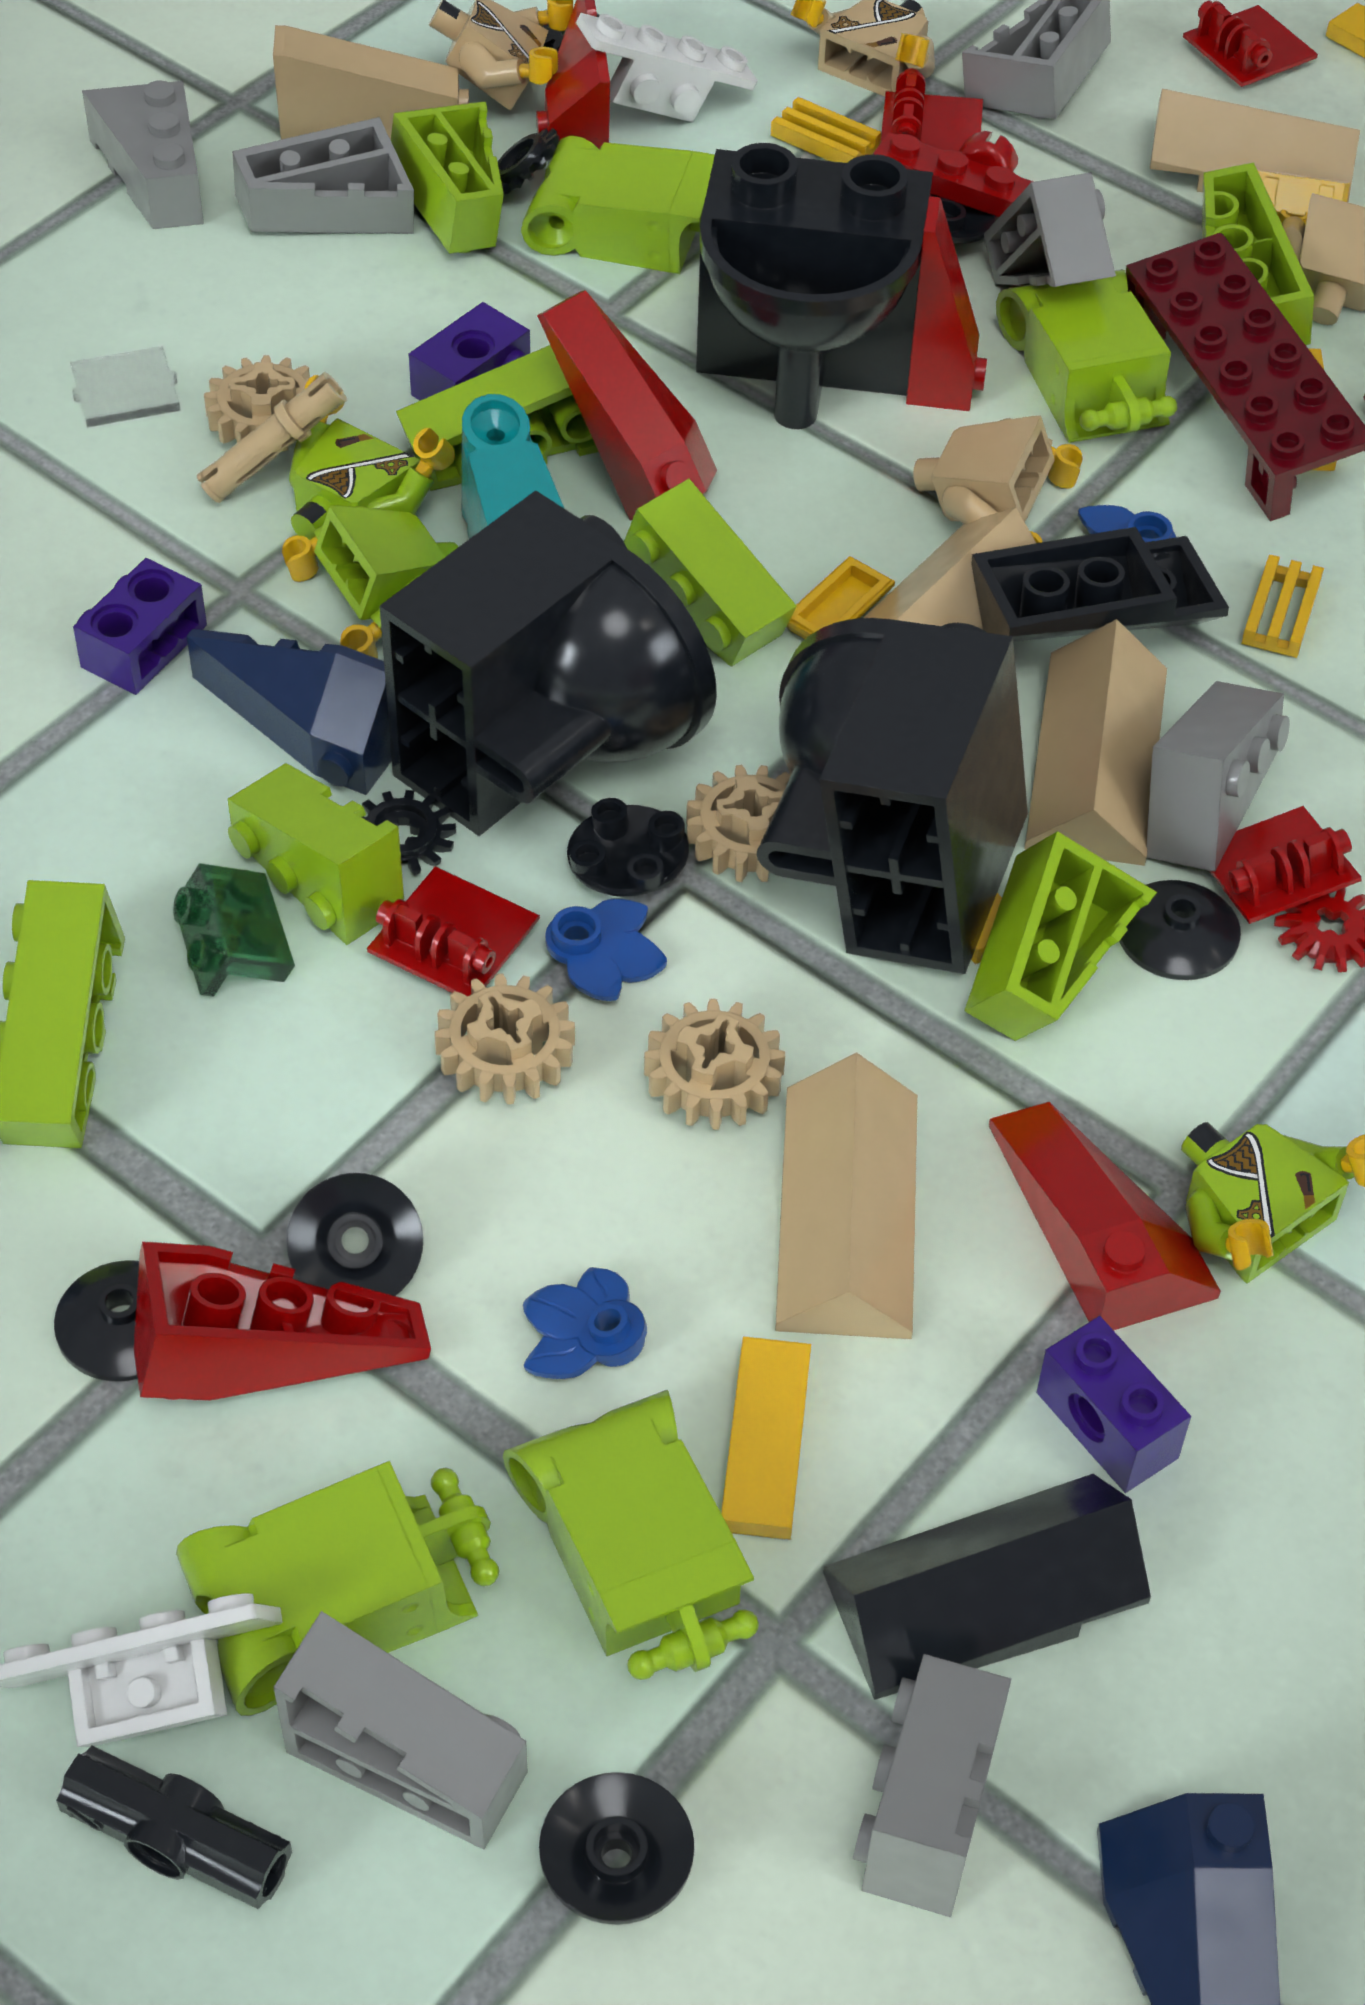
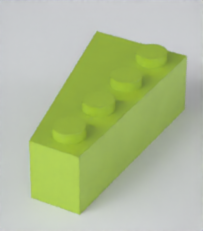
(1243, 212)
(532, 382)
(55, 1011)

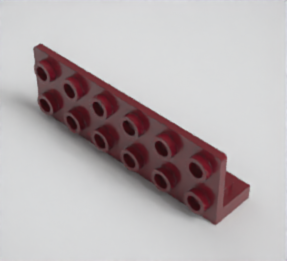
(1249, 364)

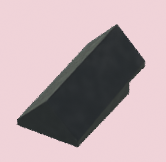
(1091, 581)
(992, 1582)

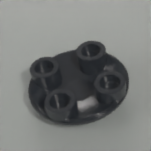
(628, 848)

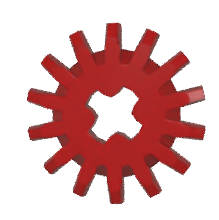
(1326, 945)

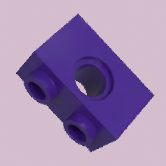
(466, 350)
(1113, 1404)

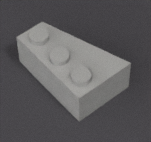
(1040, 59)
(150, 147)
(326, 183)
(1051, 235)
(1211, 771)
(397, 1733)
(931, 1784)

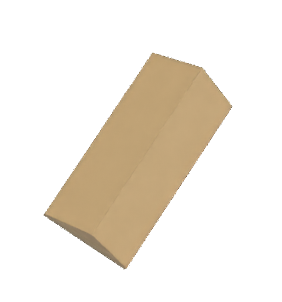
(1212, 134)
(944, 584)
(1098, 745)
(848, 1204)

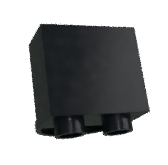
(810, 273)
(533, 656)
(901, 782)

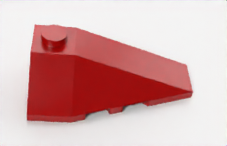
(580, 89)
(945, 329)
(629, 411)
(1105, 1232)
(237, 1330)

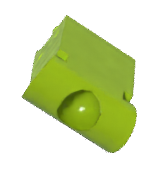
(619, 203)
(1090, 355)
(638, 1535)
(343, 1551)

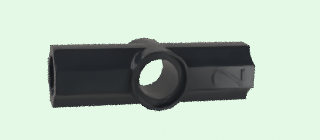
(174, 1826)

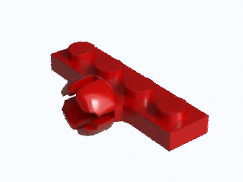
(973, 176)

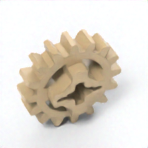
(249, 395)
(732, 819)
(502, 1037)
(714, 1063)

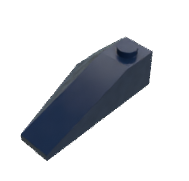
(312, 704)
(1195, 1898)

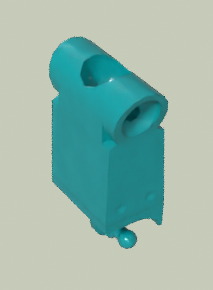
(499, 461)

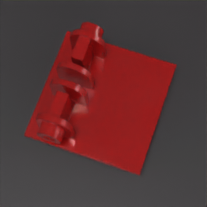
(1247, 43)
(932, 119)
(1284, 864)
(450, 932)

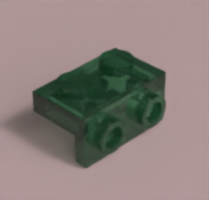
(231, 927)

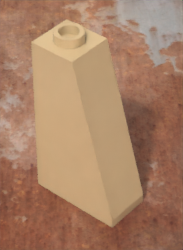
(341, 82)

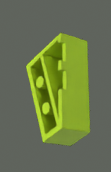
(452, 172)
(710, 572)
(318, 850)
(1050, 933)

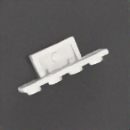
(663, 71)
(145, 1677)

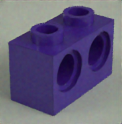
(139, 625)

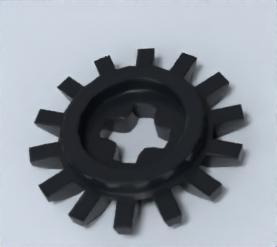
(525, 158)
(422, 822)

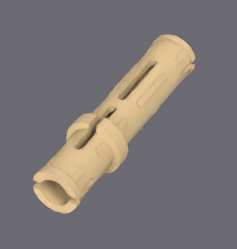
(288, 424)

